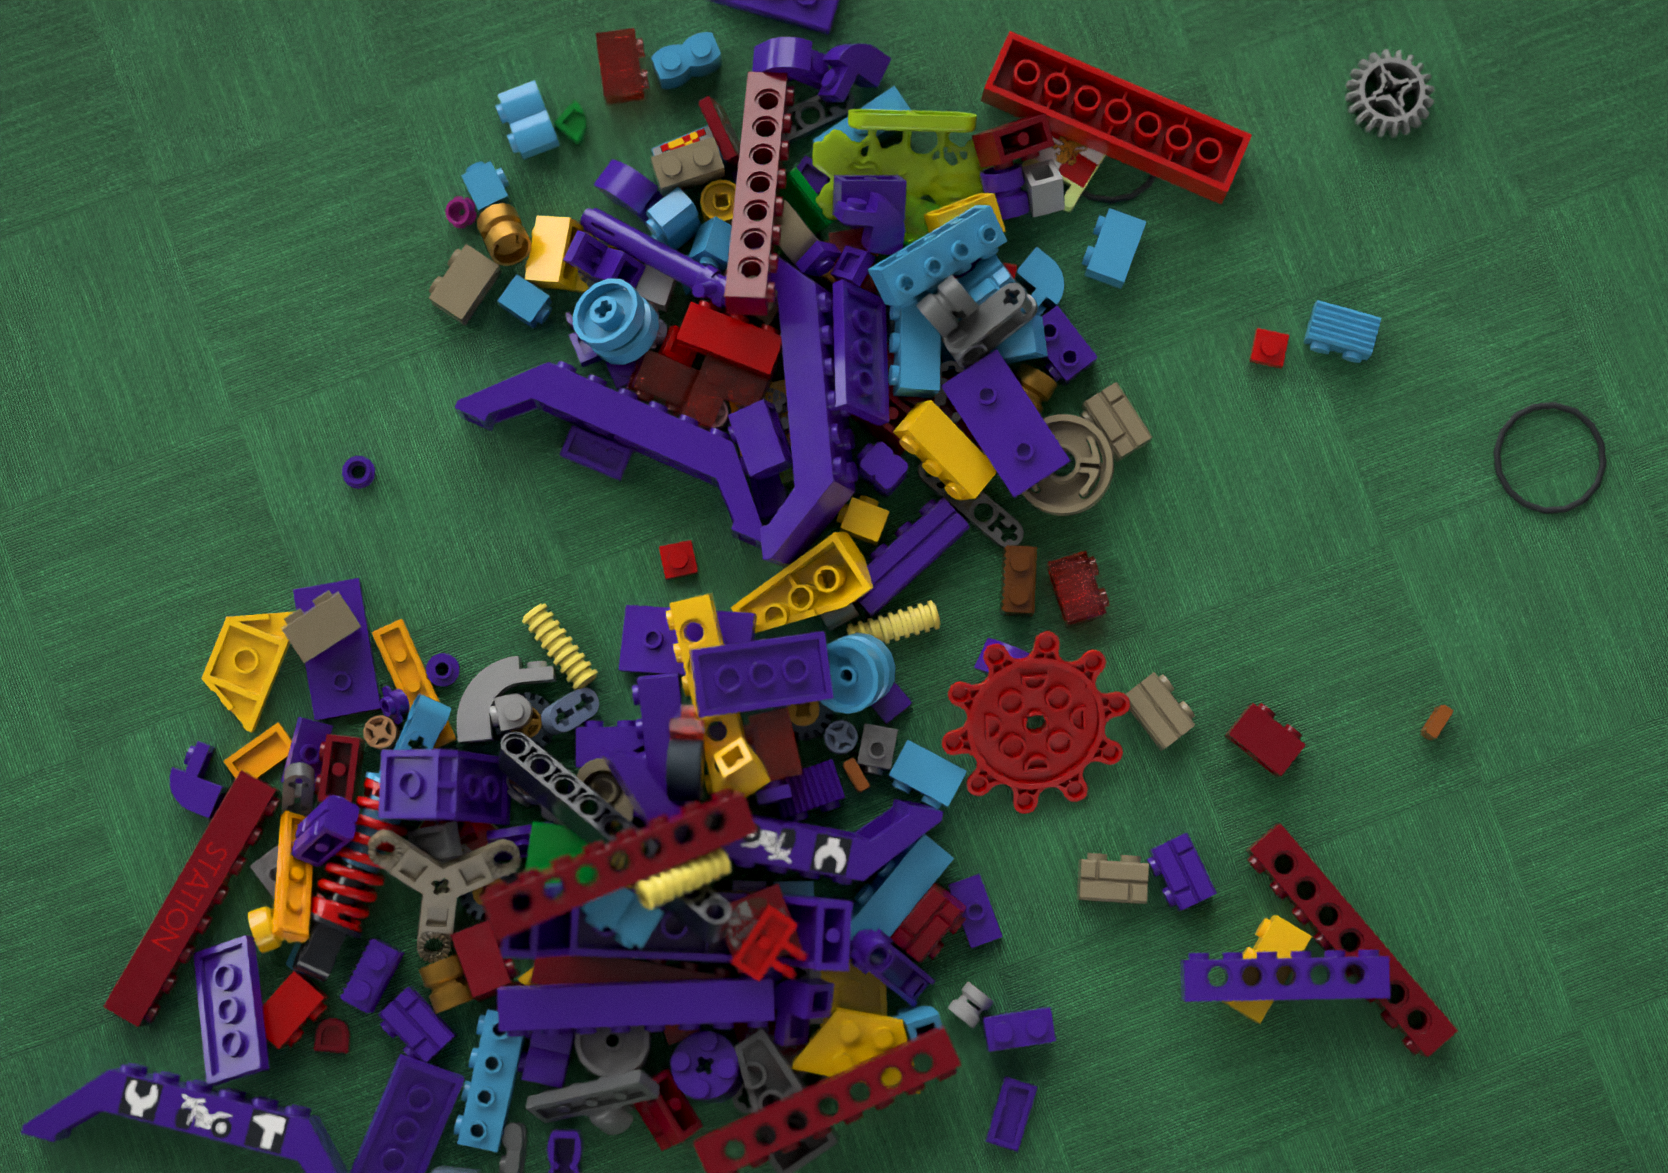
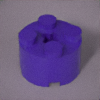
(689, 1066)

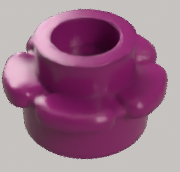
(453, 212)

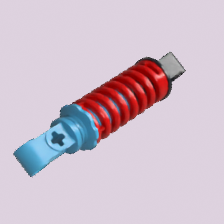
(336, 915)

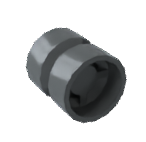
(947, 306)

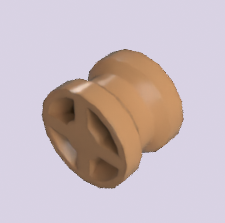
(376, 729)

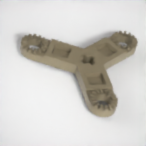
(462, 875)

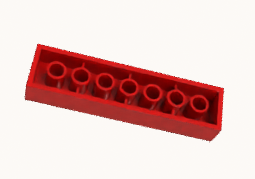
(1116, 117)

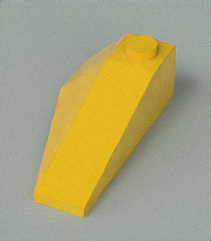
(814, 584)

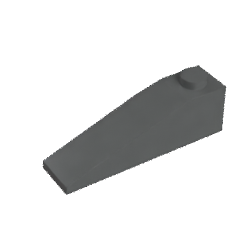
(768, 1080)

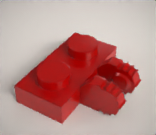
(765, 943)

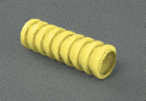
(900, 624)
(559, 646)
(682, 878)

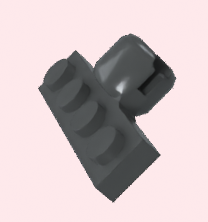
(600, 1100)

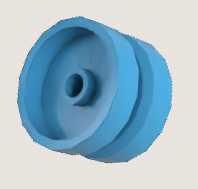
(615, 321)
(859, 671)

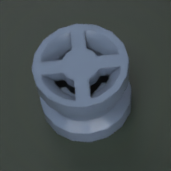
(838, 730)

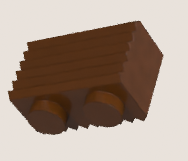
(1018, 581)

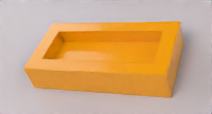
(261, 753)

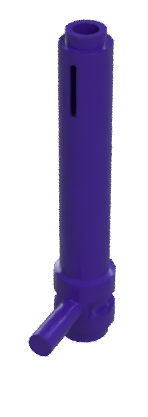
(702, 279)

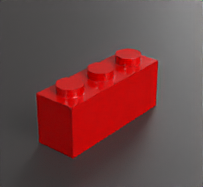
(730, 339)

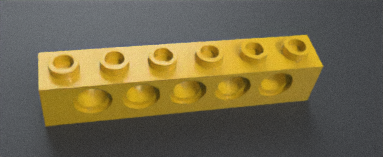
(703, 611)

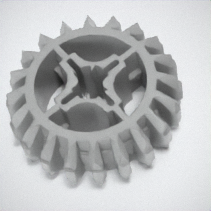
(1385, 81)

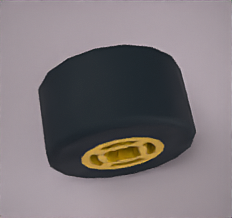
(685, 769)

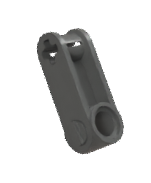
(990, 324)

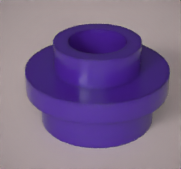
(353, 463)
(450, 677)

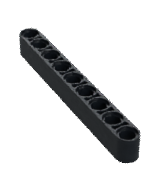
(525, 760)

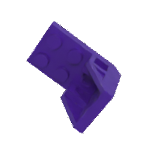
(443, 787)

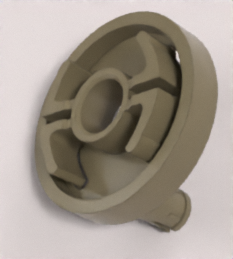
(1061, 493)

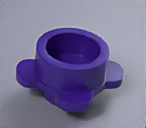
(394, 704)

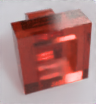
(687, 726)

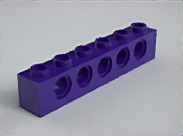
(1373, 979)

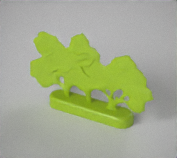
(924, 176)

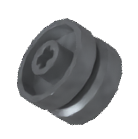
(609, 1061)

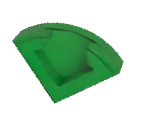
(572, 123)

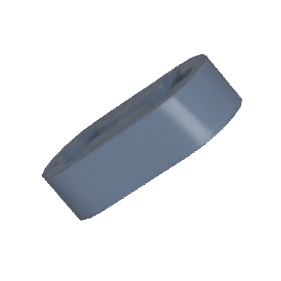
(573, 716)

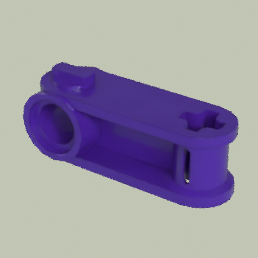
(875, 954)

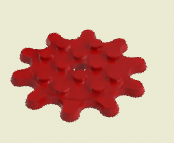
(1042, 756)

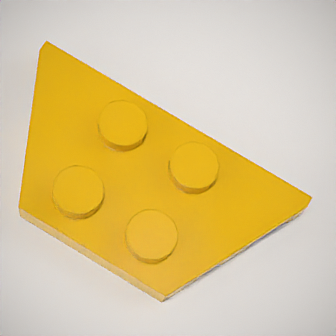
(247, 663)
(850, 1039)

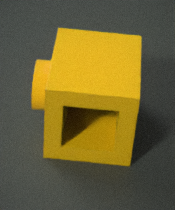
(863, 519)
(741, 767)

